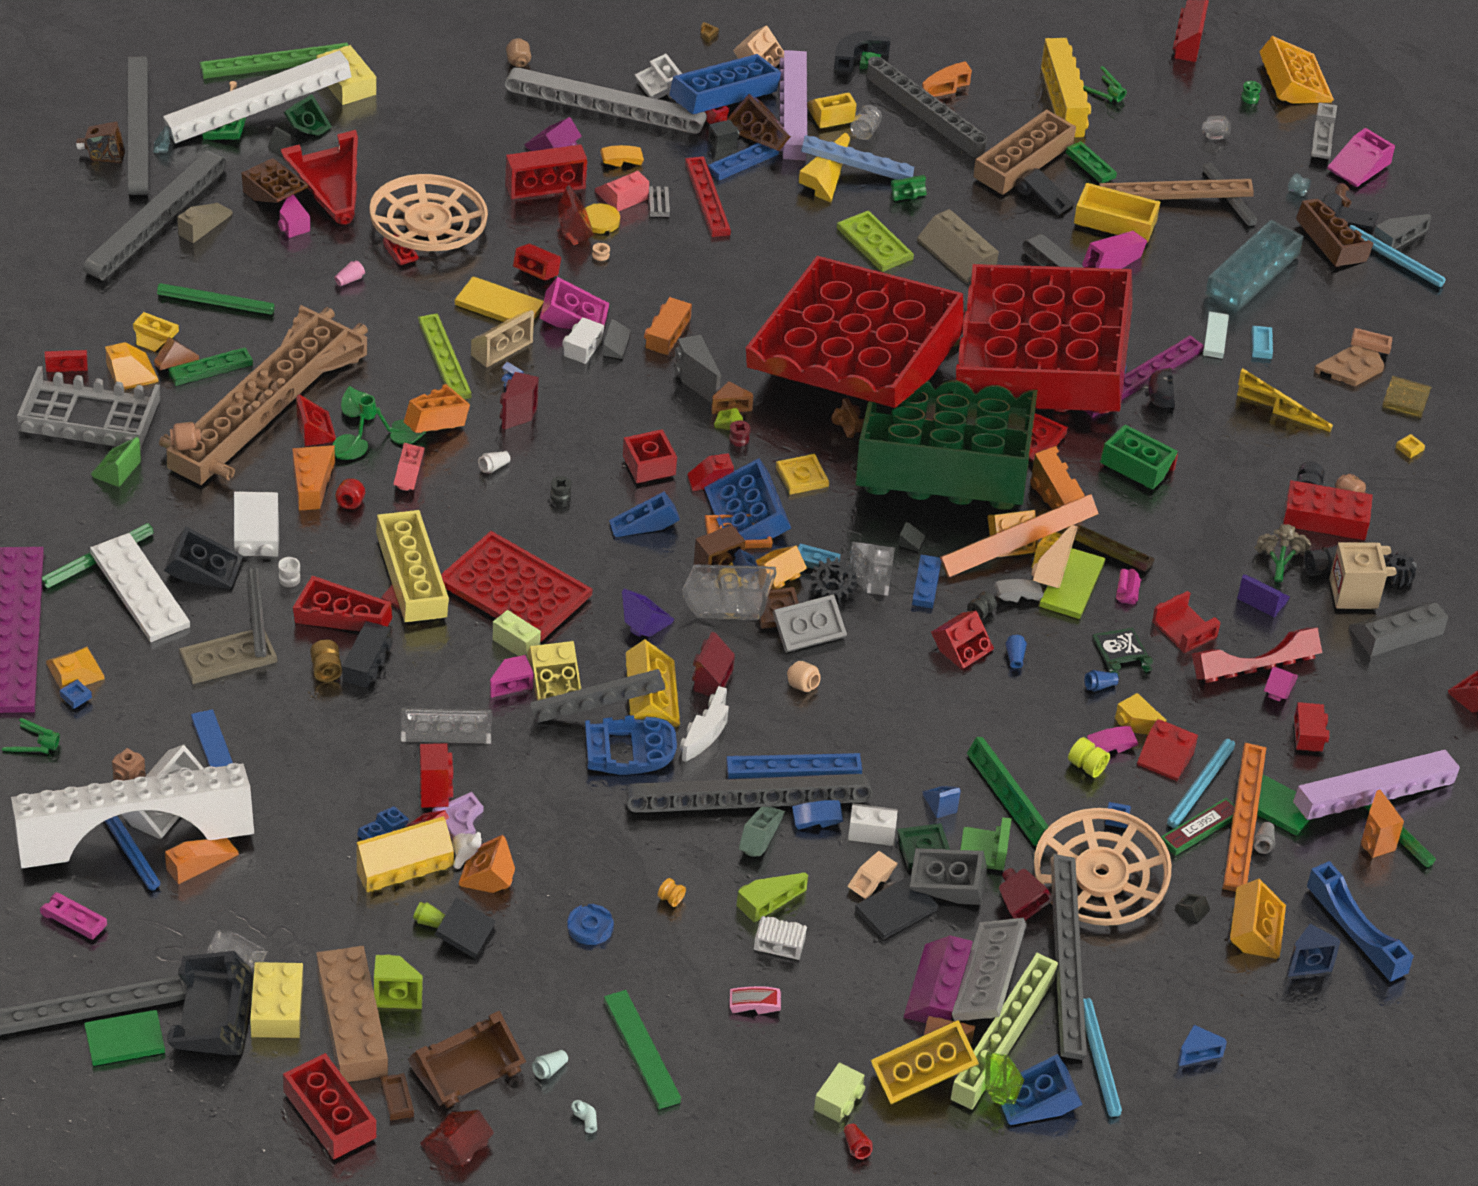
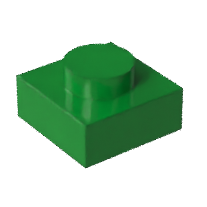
(865, 57)

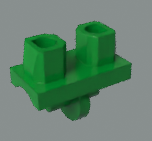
(908, 188)

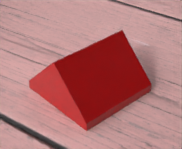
(314, 422)

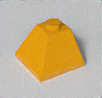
(129, 365)
(74, 666)

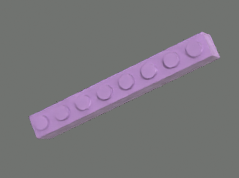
(793, 102)
(1360, 787)

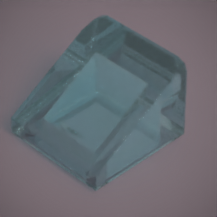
(162, 141)

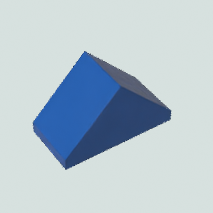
(943, 800)
(1201, 1046)

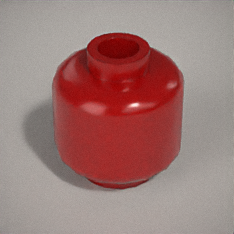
(350, 493)

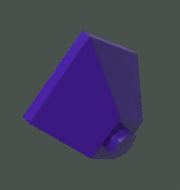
(643, 614)

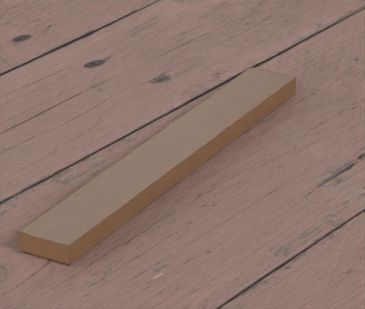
(1186, 189)

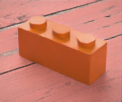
(668, 325)

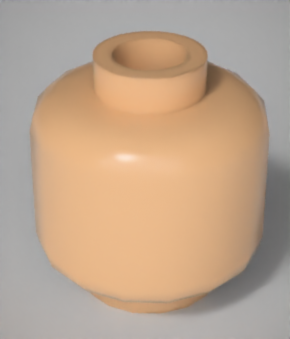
(803, 676)

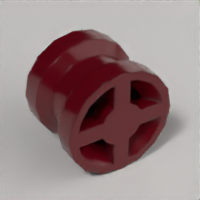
(739, 433)

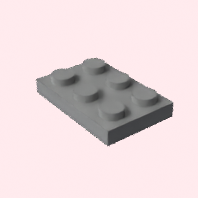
(809, 623)

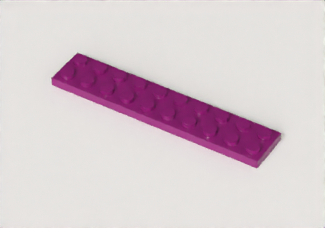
(19, 626)

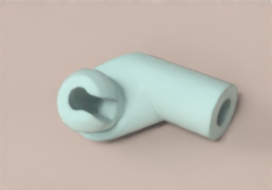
(586, 1113)

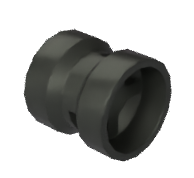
(982, 604)

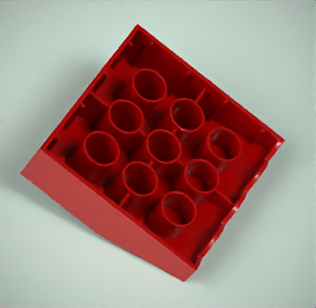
(858, 332)
(1048, 334)

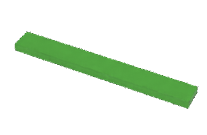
(263, 62)

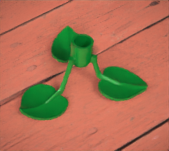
(360, 403)

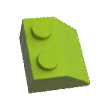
(396, 983)

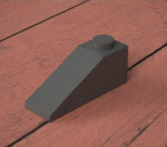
(1401, 230)

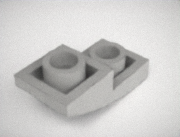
(1015, 588)

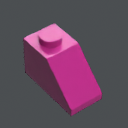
(293, 218)
(512, 676)
(1280, 683)

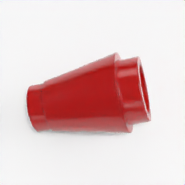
(858, 1143)

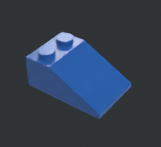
(1044, 1093)

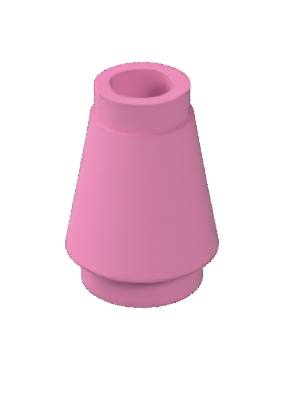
(350, 273)

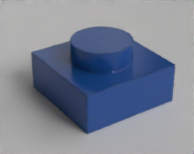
(75, 693)
(1120, 807)

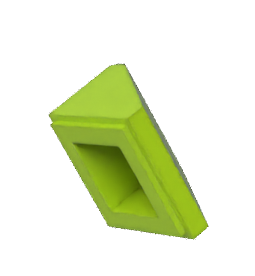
(726, 417)

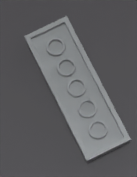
(989, 969)

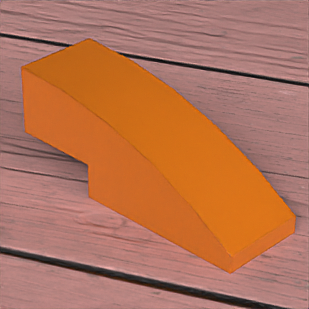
(948, 79)

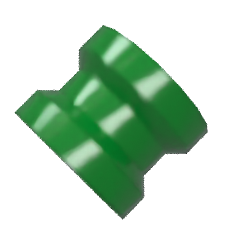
(1251, 92)

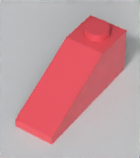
(408, 466)

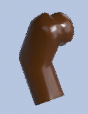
(1341, 191)

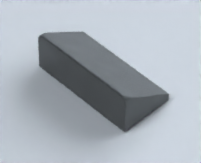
(616, 340)

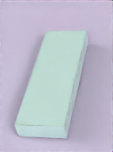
(1215, 335)

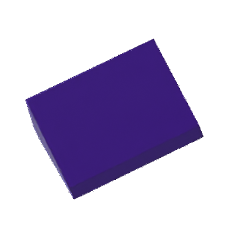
(1261, 596)

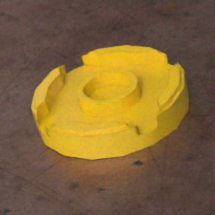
(603, 217)

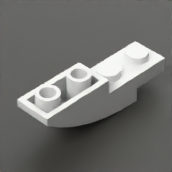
(706, 727)

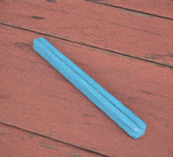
(1402, 259)
(1200, 783)
(1101, 1060)

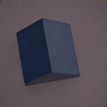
(1313, 952)

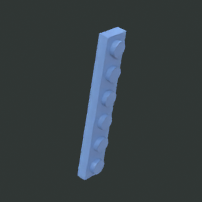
(856, 158)

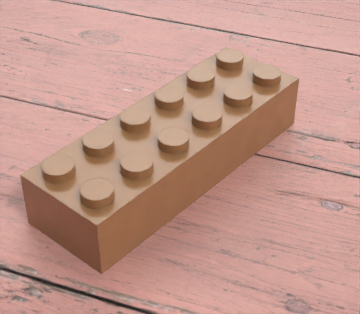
(1024, 150)
(352, 1014)

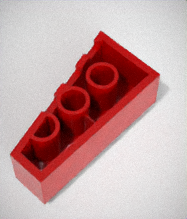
(339, 607)

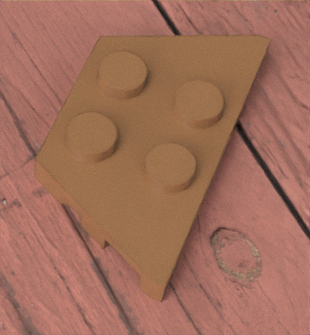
(1352, 365)

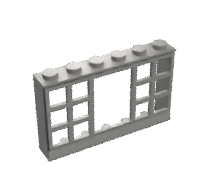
(60, 427)

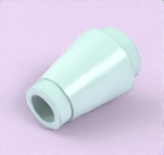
(548, 1064)

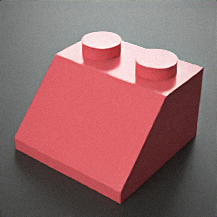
(625, 191)

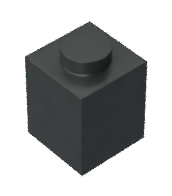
(723, 135)

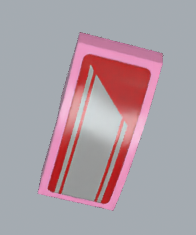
(759, 998)

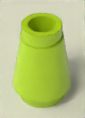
(428, 915)

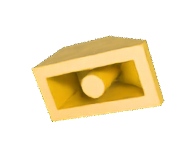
(1137, 714)

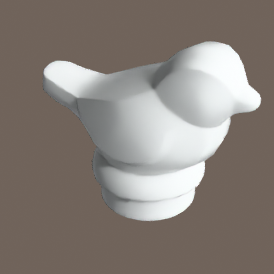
(465, 847)

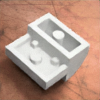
(658, 78)

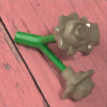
(1285, 532)

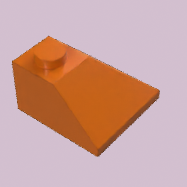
(489, 867)

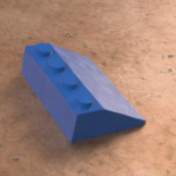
(749, 492)

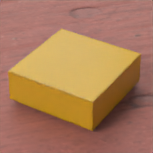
(1410, 446)

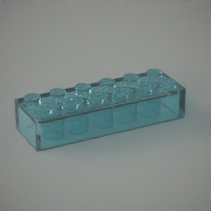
(1254, 265)

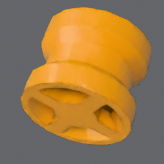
(671, 892)

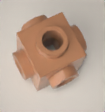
(128, 765)

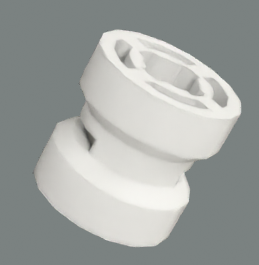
(289, 572)

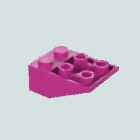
(1362, 157)

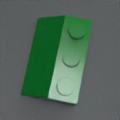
(1138, 456)

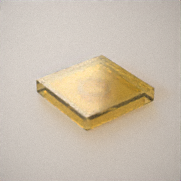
(1406, 396)

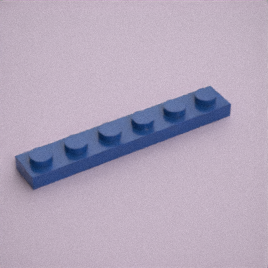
(792, 765)

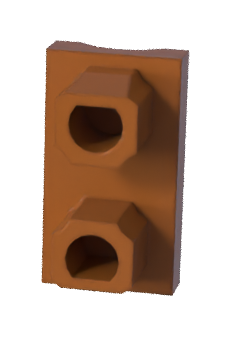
(848, 418)

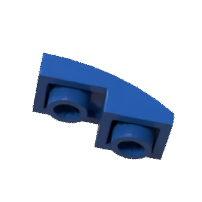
(818, 812)
(386, 822)

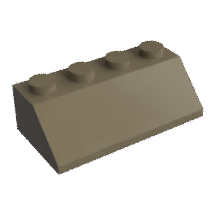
(956, 244)

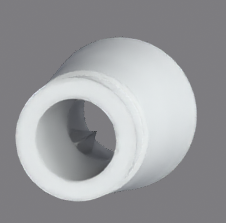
(492, 461)

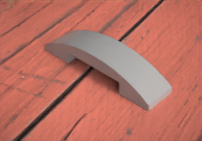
(1323, 131)

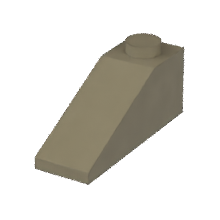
(200, 220)

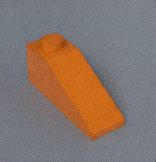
(197, 857)

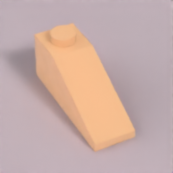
(1053, 563)

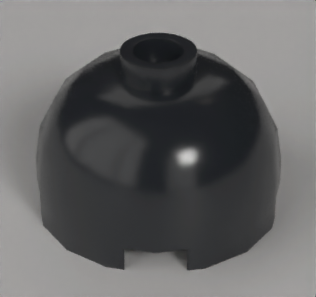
(1161, 388)

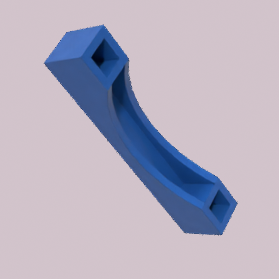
(1385, 952)

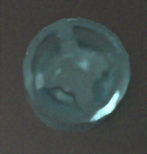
(1299, 184)

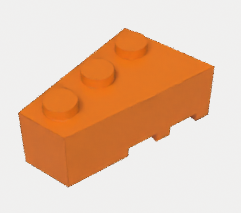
(436, 411)
(311, 474)
(1052, 480)

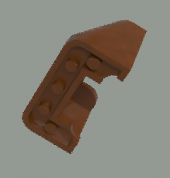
(468, 1060)

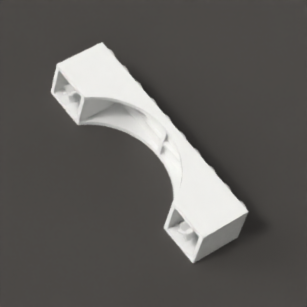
(55, 821)

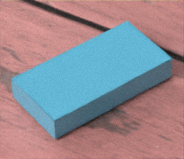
(1262, 342)

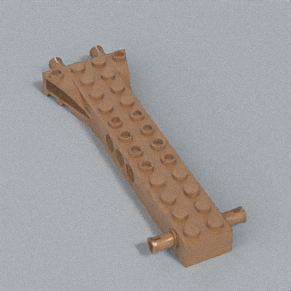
(306, 352)

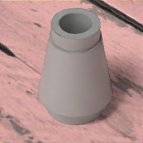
(1265, 838)

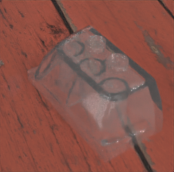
(728, 591)

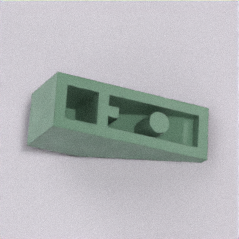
(760, 830)

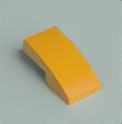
(618, 154)

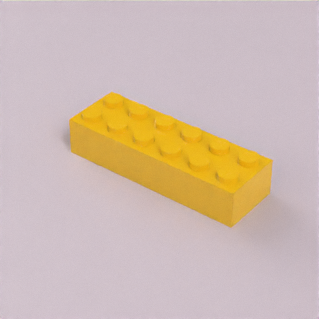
(1064, 84)

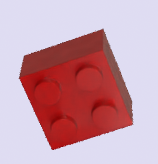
(649, 456)
(435, 775)

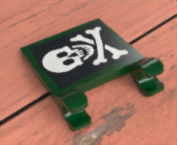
(1122, 647)

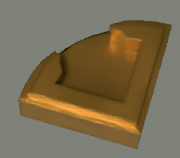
(708, 32)

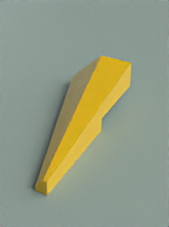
(823, 173)
(1259, 391)

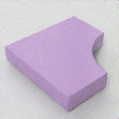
(461, 814)

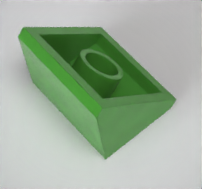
(119, 463)

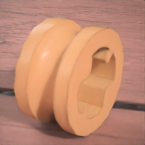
(601, 256)

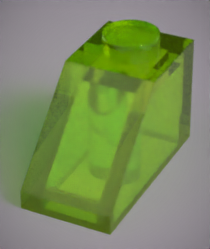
(1002, 1078)

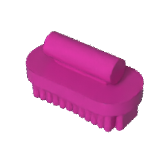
(1128, 586)

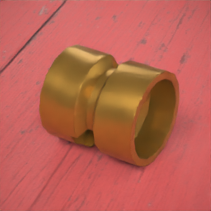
(326, 660)

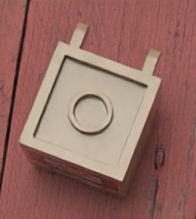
(1359, 575)

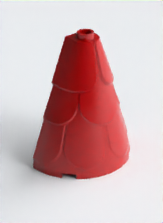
(329, 175)

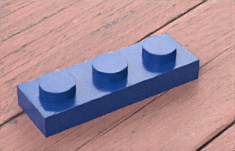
(926, 581)

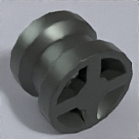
(560, 489)

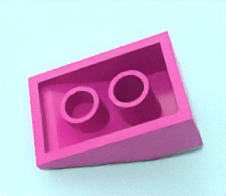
(567, 304)

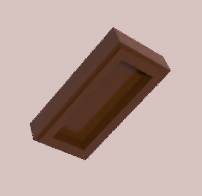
(397, 1096)

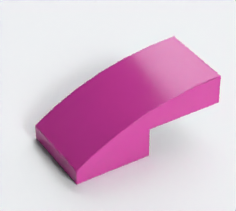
(1114, 738)

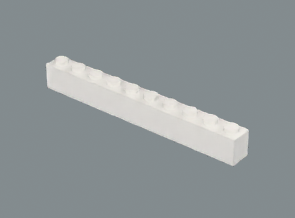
(257, 96)

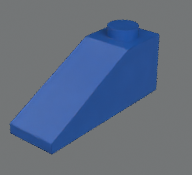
(646, 517)

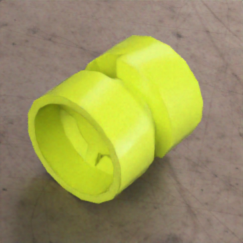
(1087, 756)

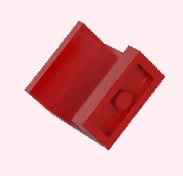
(1184, 625)

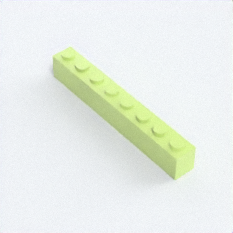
(1006, 1028)

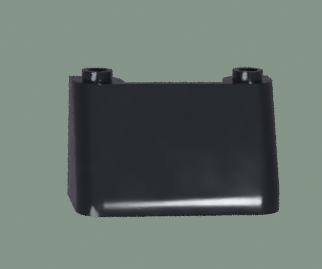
(214, 1004)

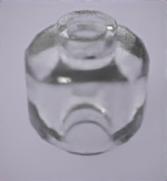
(1216, 127)

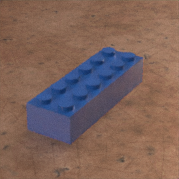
(724, 83)

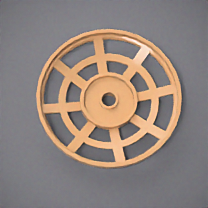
(418, 213)
(1109, 860)

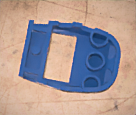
(651, 739)

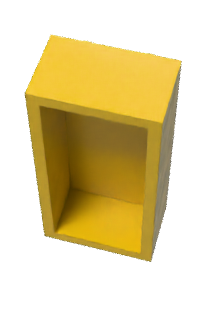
(1116, 211)

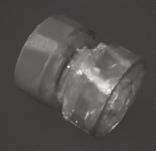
(866, 122)

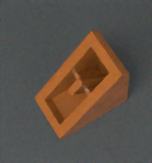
(174, 354)
(731, 397)

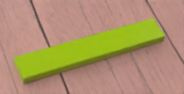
(443, 354)

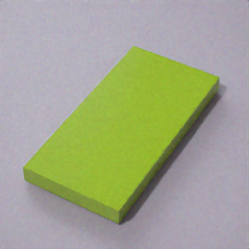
(875, 241)
(1076, 586)

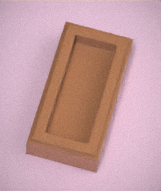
(1371, 340)

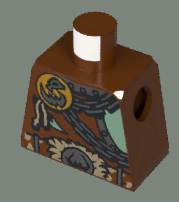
(103, 143)

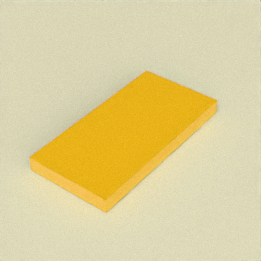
(496, 300)

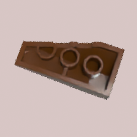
(759, 123)

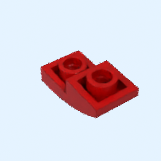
(399, 253)

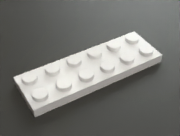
(140, 587)

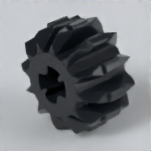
(1404, 567)

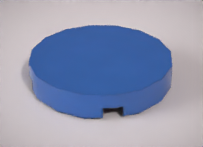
(590, 924)

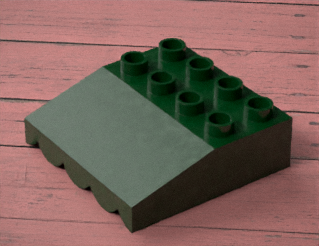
(950, 444)

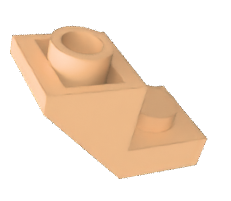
(870, 874)

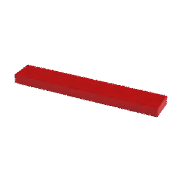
(707, 197)

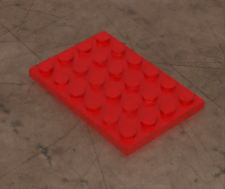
(506, 577)

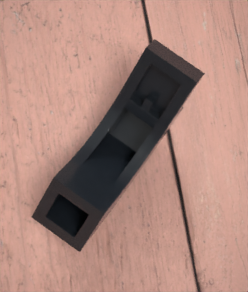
(855, 44)

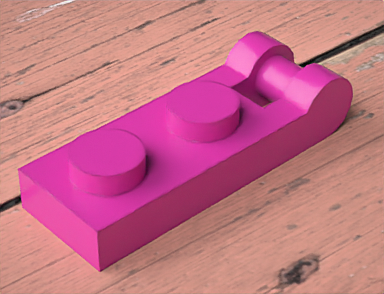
(74, 915)

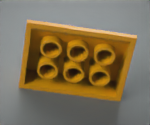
(1294, 73)

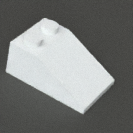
(256, 523)

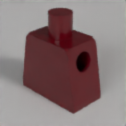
(1023, 893)

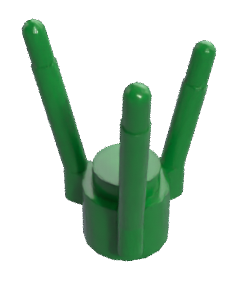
(1115, 90)
(47, 738)

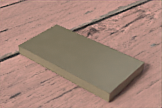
(224, 656)

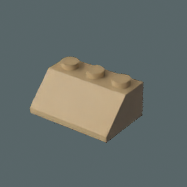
(503, 339)

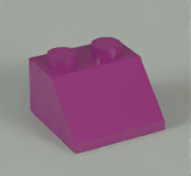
(554, 136)

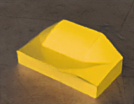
(153, 331)

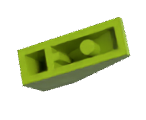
(768, 894)

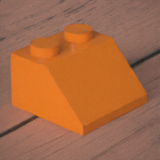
(1382, 827)

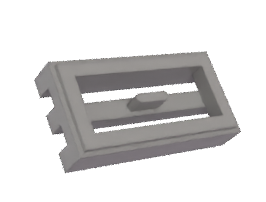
(659, 192)

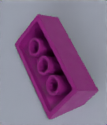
(938, 979)

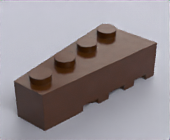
(1332, 234)

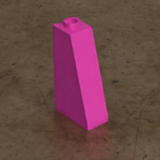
(1115, 251)

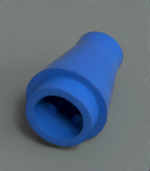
(1016, 649)
(1099, 680)

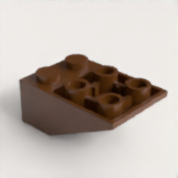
(271, 182)

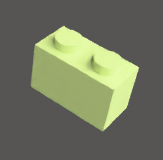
(515, 633)
(839, 1092)

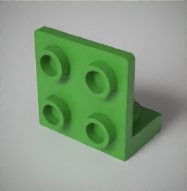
(991, 842)

